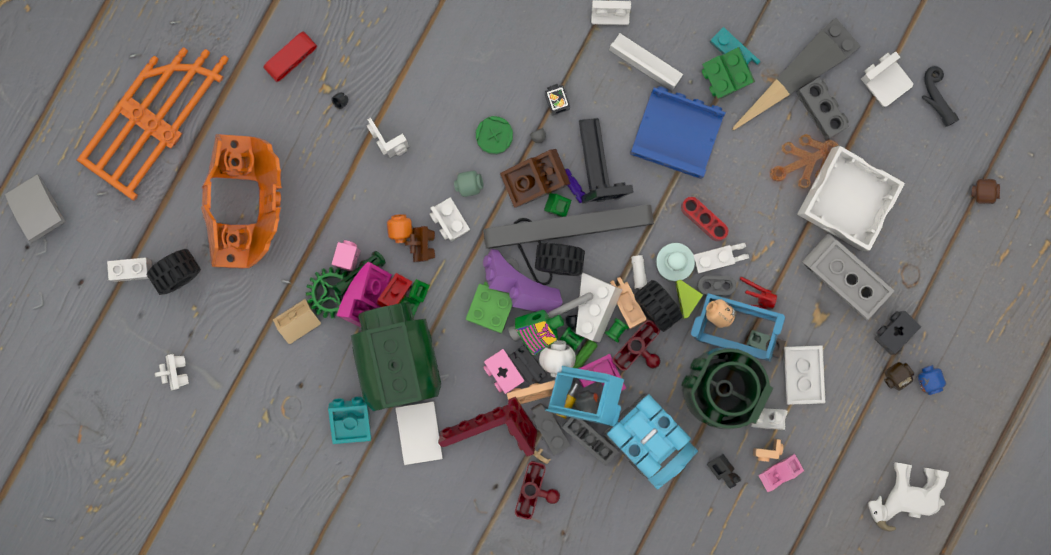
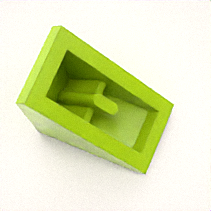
(687, 297)

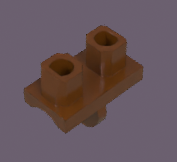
(419, 244)

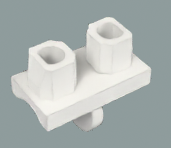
(172, 363)
(771, 419)

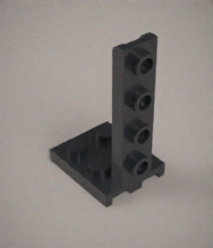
(596, 165)

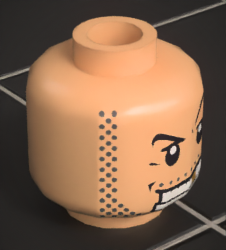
(720, 313)

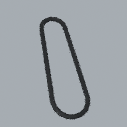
(526, 260)

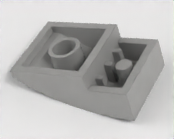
(34, 208)

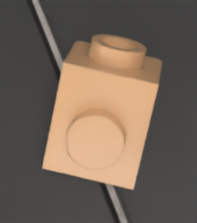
(765, 454)

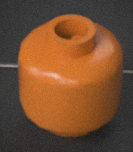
(399, 228)

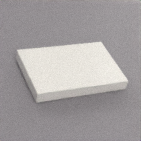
(804, 375)
(419, 433)

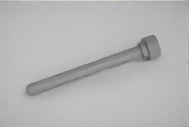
(558, 311)

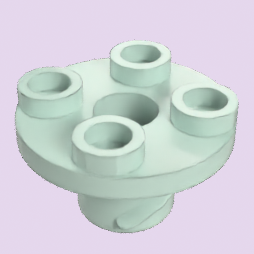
(675, 262)

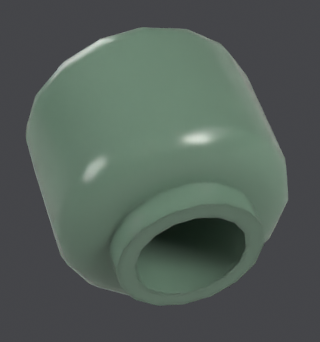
(468, 183)

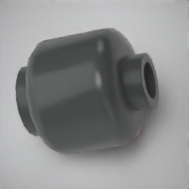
(587, 402)

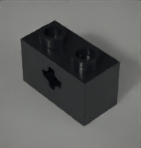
(907, 328)

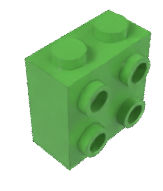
(490, 308)

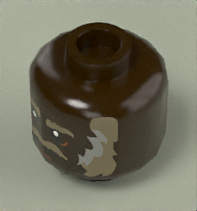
(899, 376)

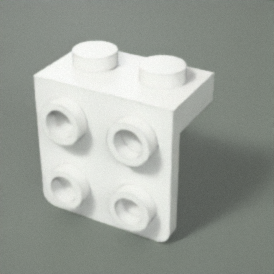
(887, 79)
(395, 146)

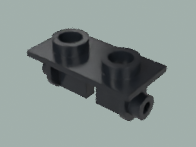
(527, 365)

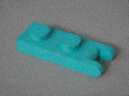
(725, 42)

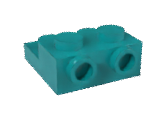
(349, 420)

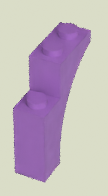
(523, 291)

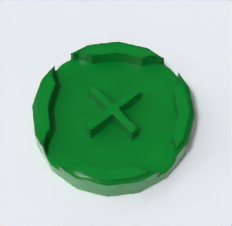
(494, 135)

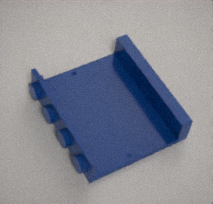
(677, 132)

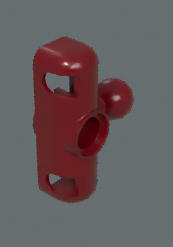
(628, 354)
(552, 495)

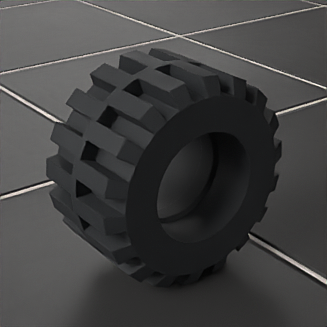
(559, 259)
(173, 271)
(658, 305)

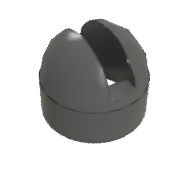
(538, 136)

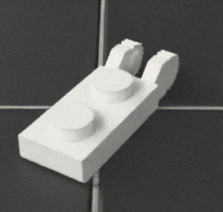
(718, 258)

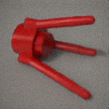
(765, 298)

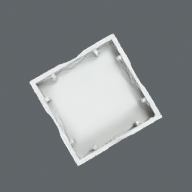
(850, 198)

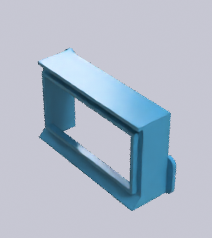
(700, 324)

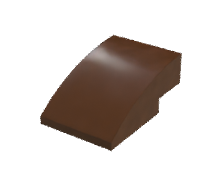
(535, 178)

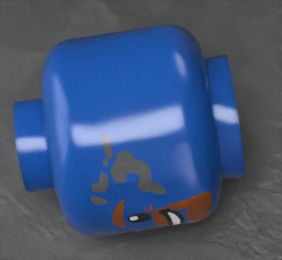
(931, 380)

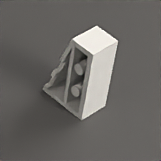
(596, 313)

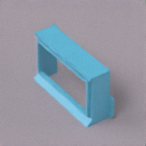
(608, 408)

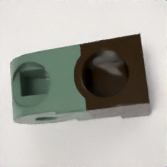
(761, 341)

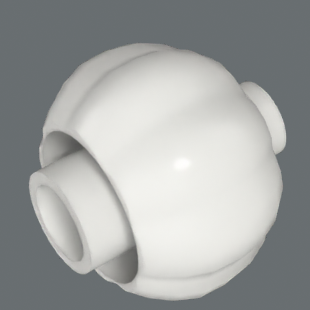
(556, 356)

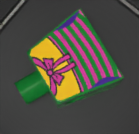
(538, 330)

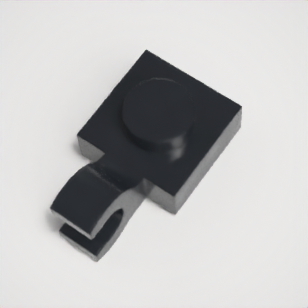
(723, 469)

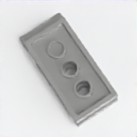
(833, 264)

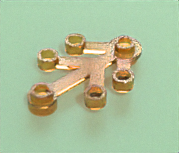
(807, 159)

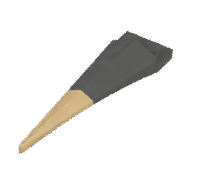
(824, 52)

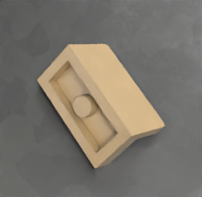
(296, 321)

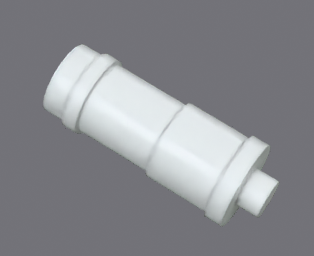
(639, 271)

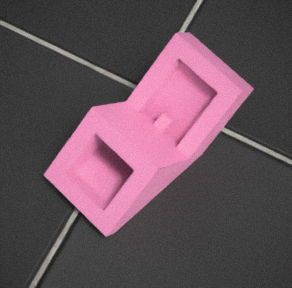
(781, 472)

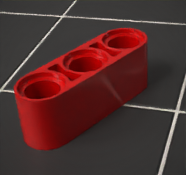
(290, 56)
(701, 209)

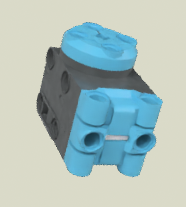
(651, 441)

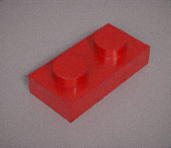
(394, 291)

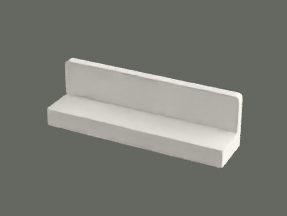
(645, 62)

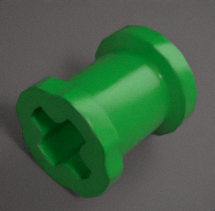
(616, 330)
(571, 338)

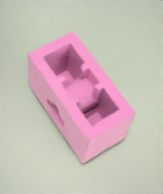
(346, 256)
(513, 376)

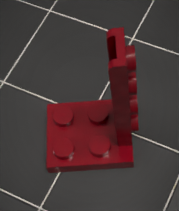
(512, 414)

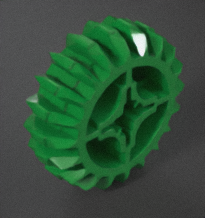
(324, 298)

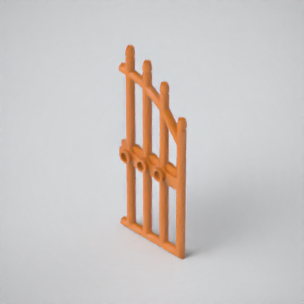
(147, 120)

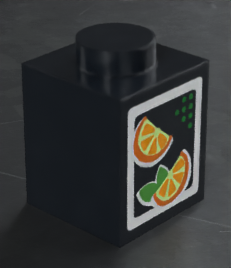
(557, 99)

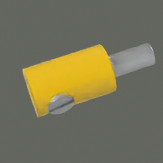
(570, 398)

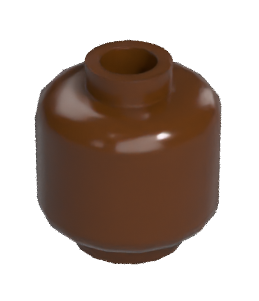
(986, 191)

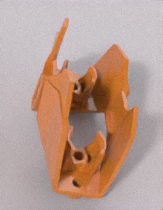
(253, 162)

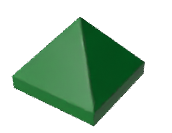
(419, 290)

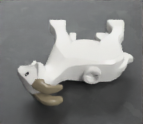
(908, 498)

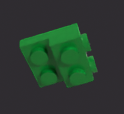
(727, 73)

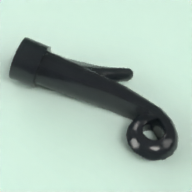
(936, 100)

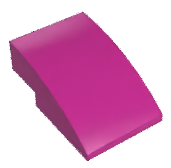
(363, 293)

